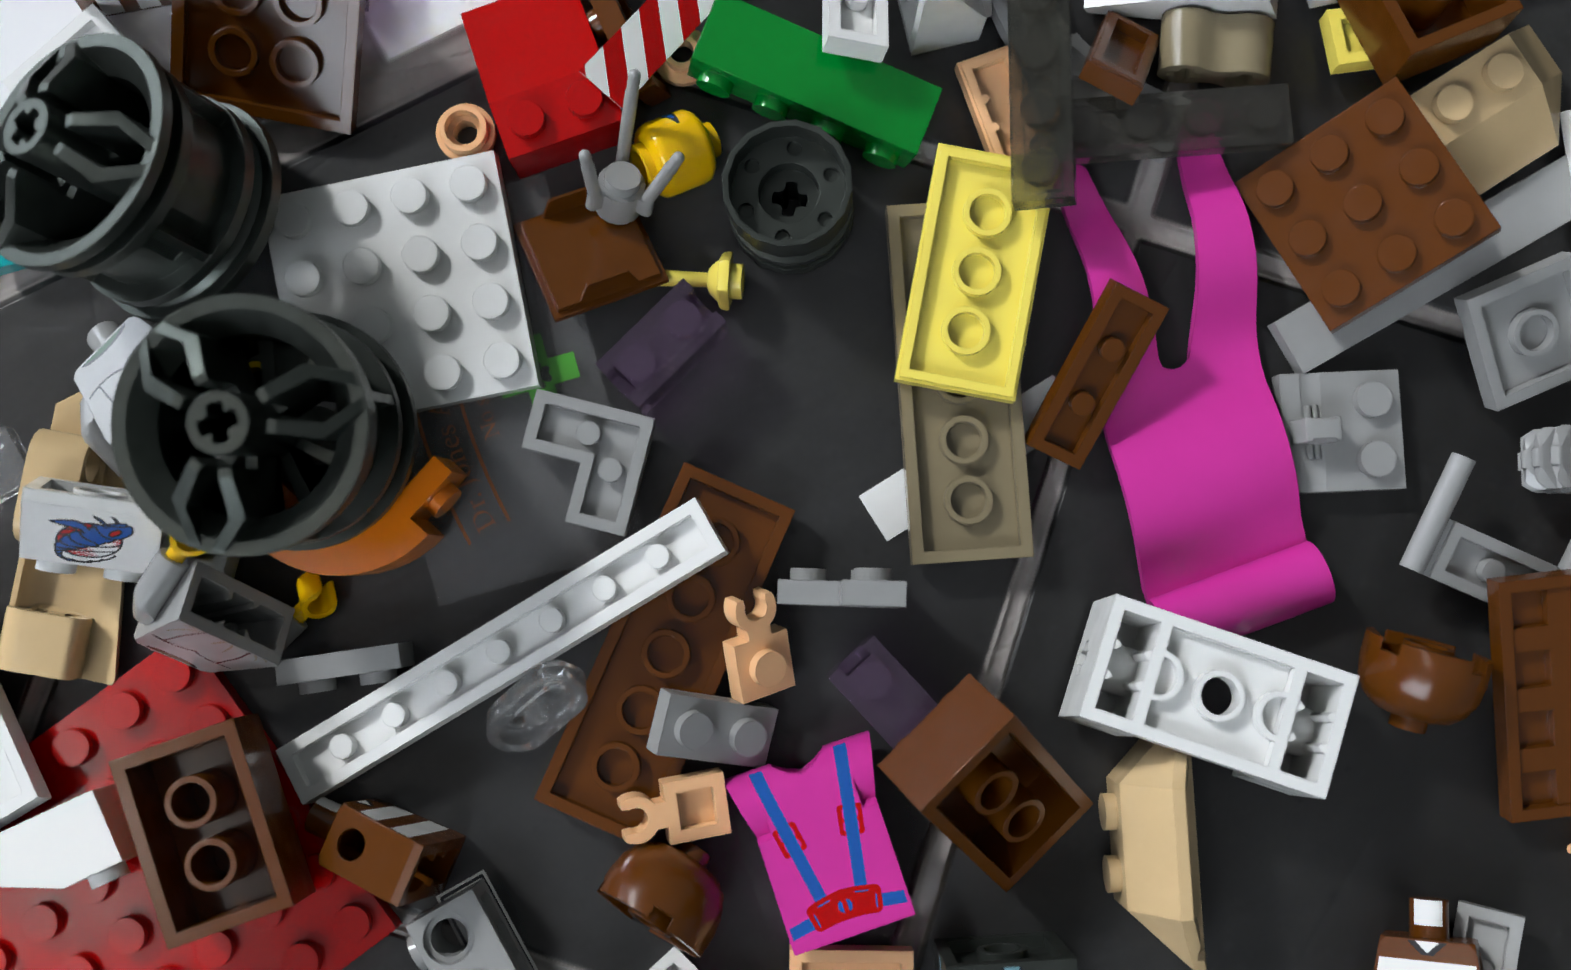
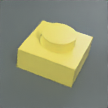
(1341, 44)

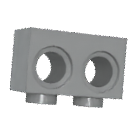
(490, 938)

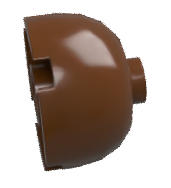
(1420, 679)
(668, 893)

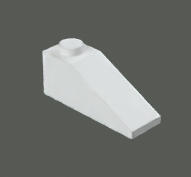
(69, 844)

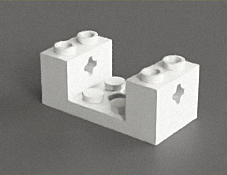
(1145, 677)

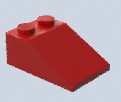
(533, 82)

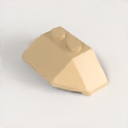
(1497, 108)
(1155, 846)

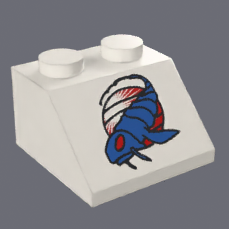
(86, 526)

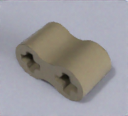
(1215, 47)

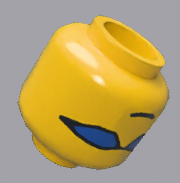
(671, 133)

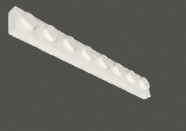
(502, 651)

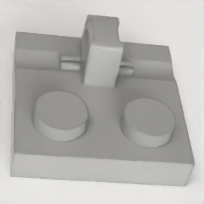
(1520, 331)
(1343, 429)

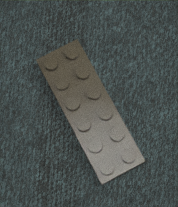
(958, 450)

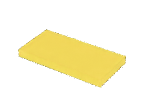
(971, 280)

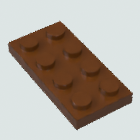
(1532, 693)

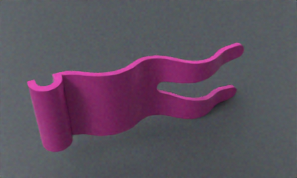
(1205, 442)

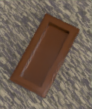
(1120, 57)

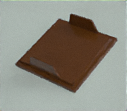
(584, 258)

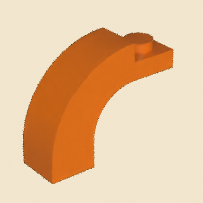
(394, 539)

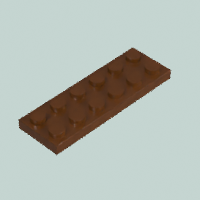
(661, 645)

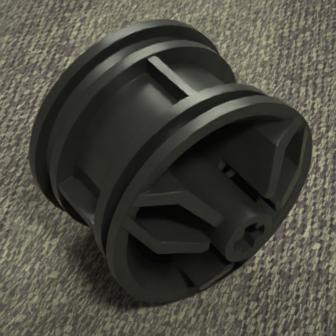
(132, 179)
(176, 418)

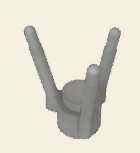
(620, 188)

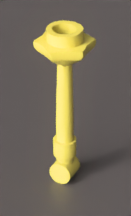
(723, 280)

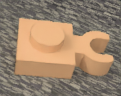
(760, 653)
(688, 808)

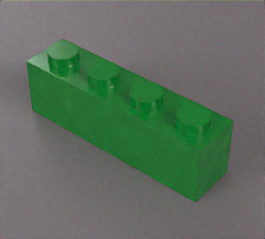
(790, 77)

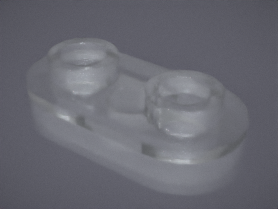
(536, 706)

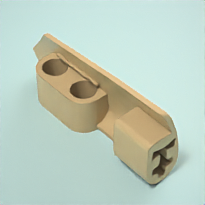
(54, 620)

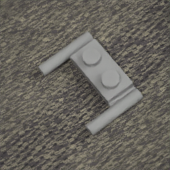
(1459, 553)

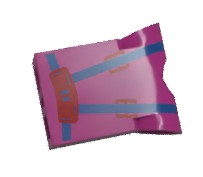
(824, 844)

